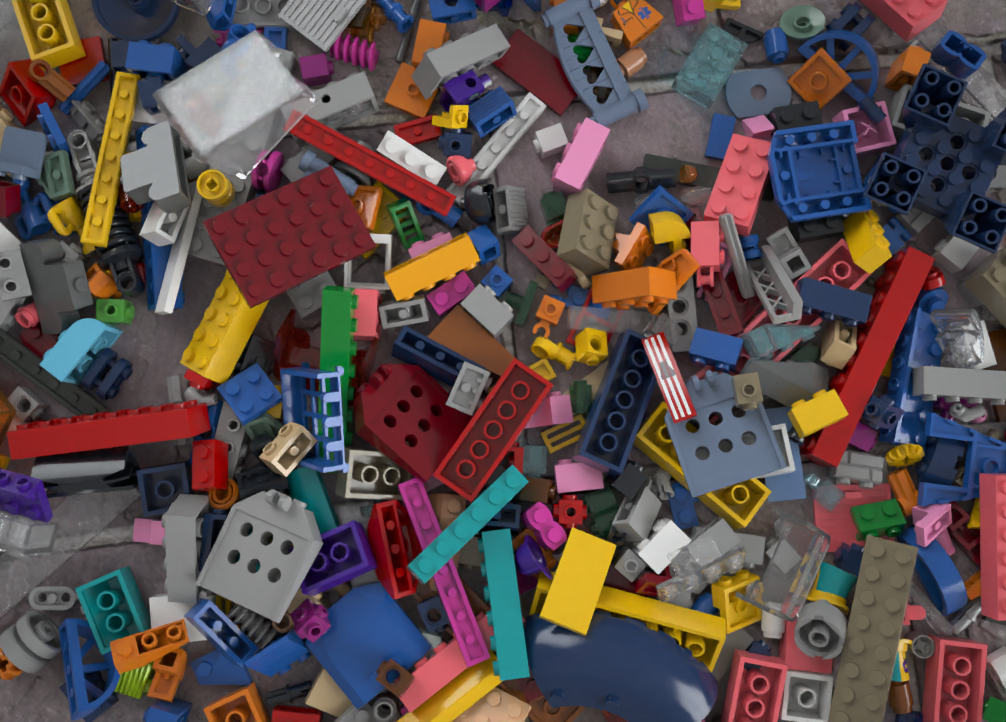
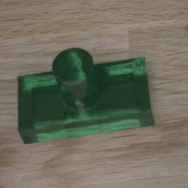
(521, 302)

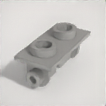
(85, 114)

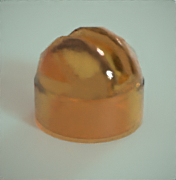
(687, 174)

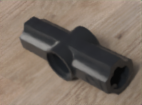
(627, 180)

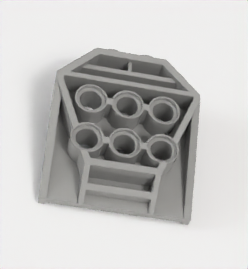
(269, 515)

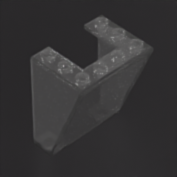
(236, 105)

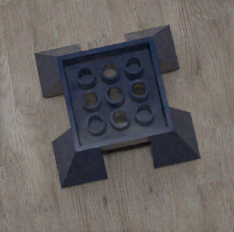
(930, 124)

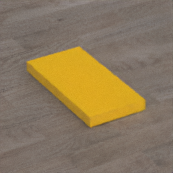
(578, 581)

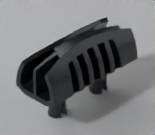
(87, 471)

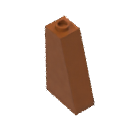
(468, 338)

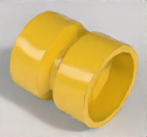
(215, 188)

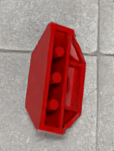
(393, 547)

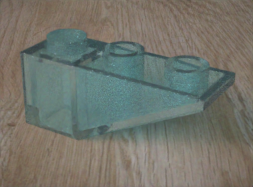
(770, 337)

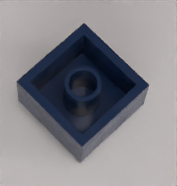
(162, 485)

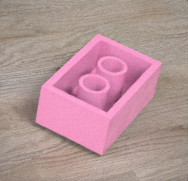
(579, 157)

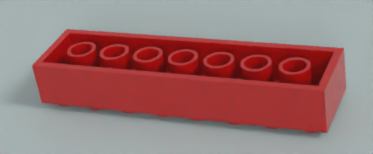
(108, 429)

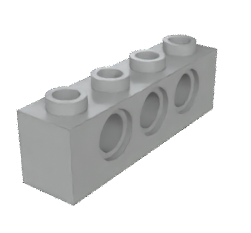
(687, 318)

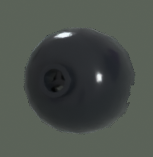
(479, 201)

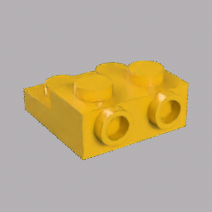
(735, 610)

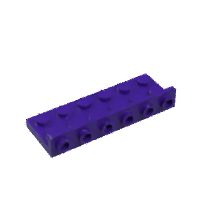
(24, 496)

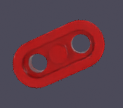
(934, 279)

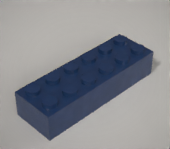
(617, 407)

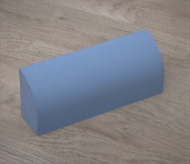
(788, 485)

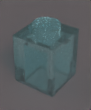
(534, 460)

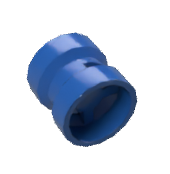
(750, 247)

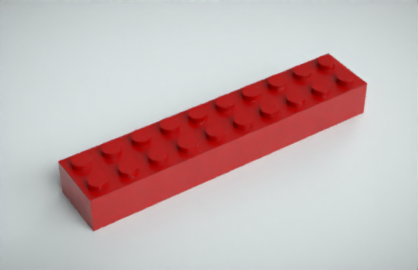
(875, 340)

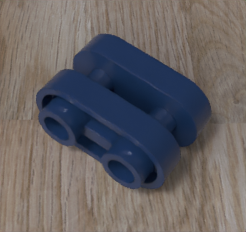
(849, 13)
(119, 372)

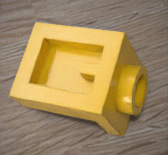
(454, 119)

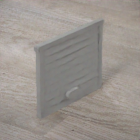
(320, 19)

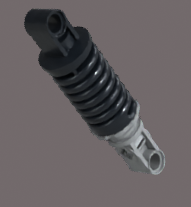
(122, 248)

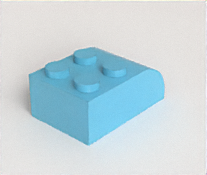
(79, 349)

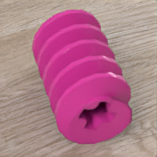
(355, 52)

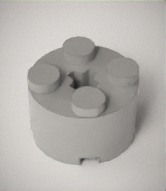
(820, 630)

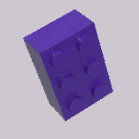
(340, 559)

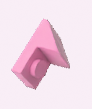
(758, 128)
(930, 521)

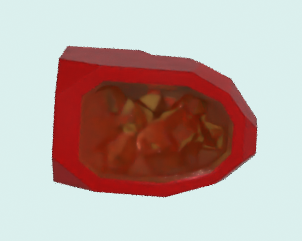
(552, 233)

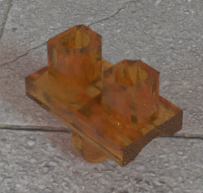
(374, 22)

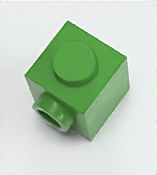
(115, 311)

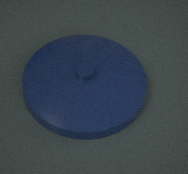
(136, 18)

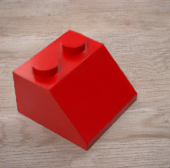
(22, 93)

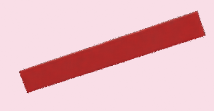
(373, 165)

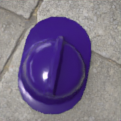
(531, 559)

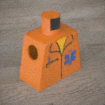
(635, 19)

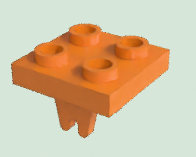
(633, 248)

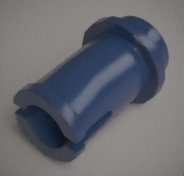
(871, 110)

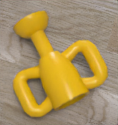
(71, 215)

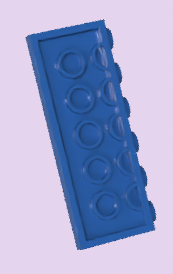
(913, 349)

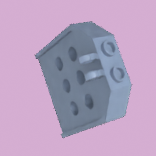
(722, 469)

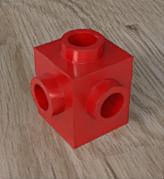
(561, 507)

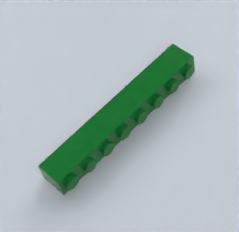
(338, 350)

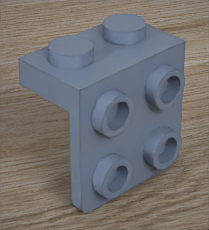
(22, 153)

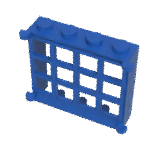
(295, 410)

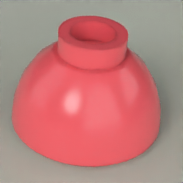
(460, 169)

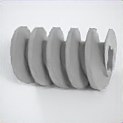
(253, 624)

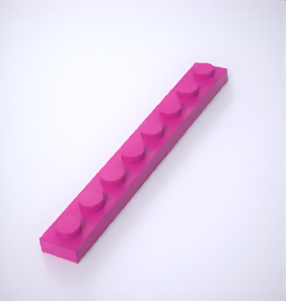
(446, 579)

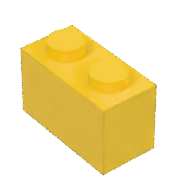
(816, 413)

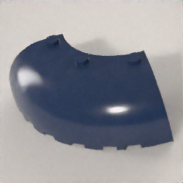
(619, 670)

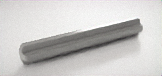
(736, 255)

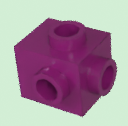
(310, 620)

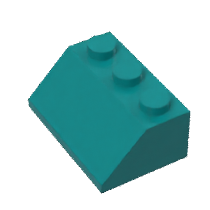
(114, 607)

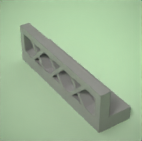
(780, 286)

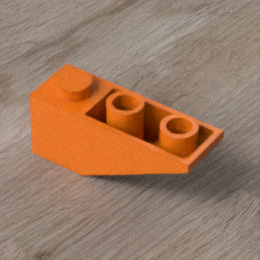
(148, 645)

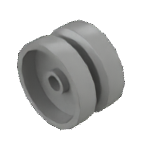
(31, 642)

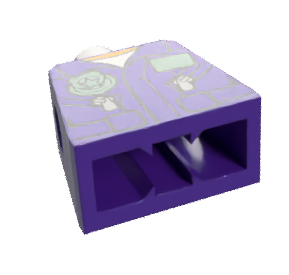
(464, 89)

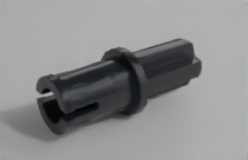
(288, 693)

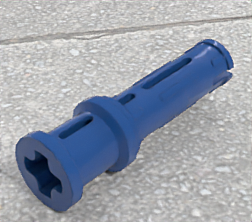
(395, 13)

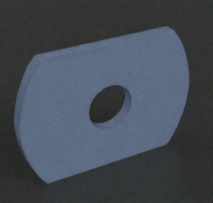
(739, 92)

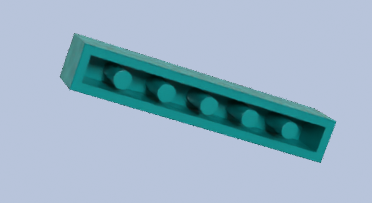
(467, 525)
(504, 605)

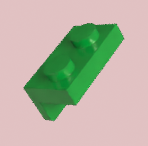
(878, 519)

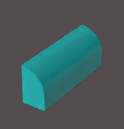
(308, 487)

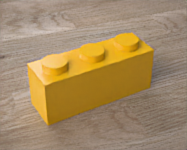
(866, 240)

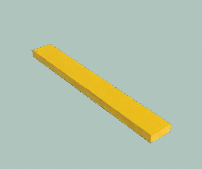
(108, 167)

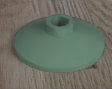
(802, 22)

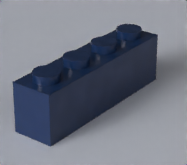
(429, 355)

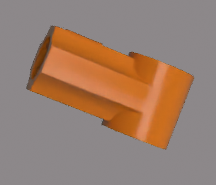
(903, 490)

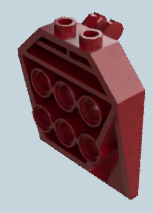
(379, 403)

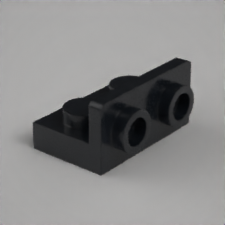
(256, 351)
(260, 480)

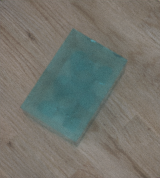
(709, 65)

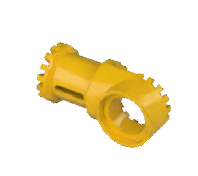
(546, 349)

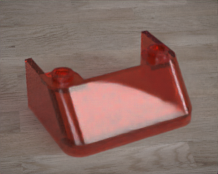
(294, 348)

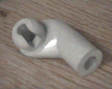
(193, 394)

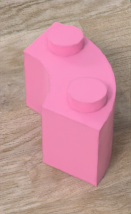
(553, 411)

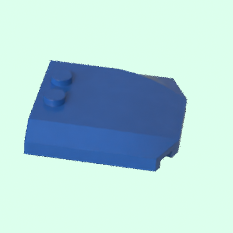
(816, 171)
(363, 634)

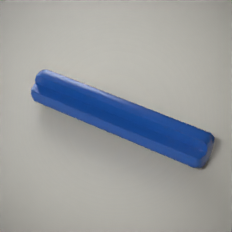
(84, 88)

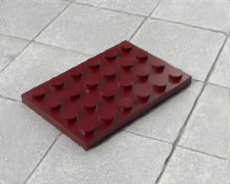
(289, 236)

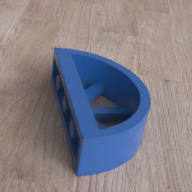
(853, 87)
(937, 574)
(74, 670)

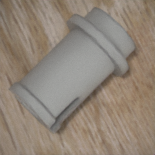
(662, 480)

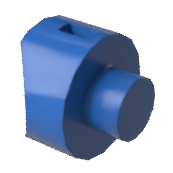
(931, 299)

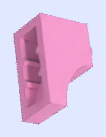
(148, 531)

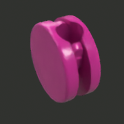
(268, 172)

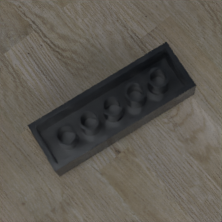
(800, 116)

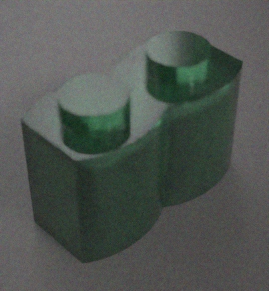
(602, 508)

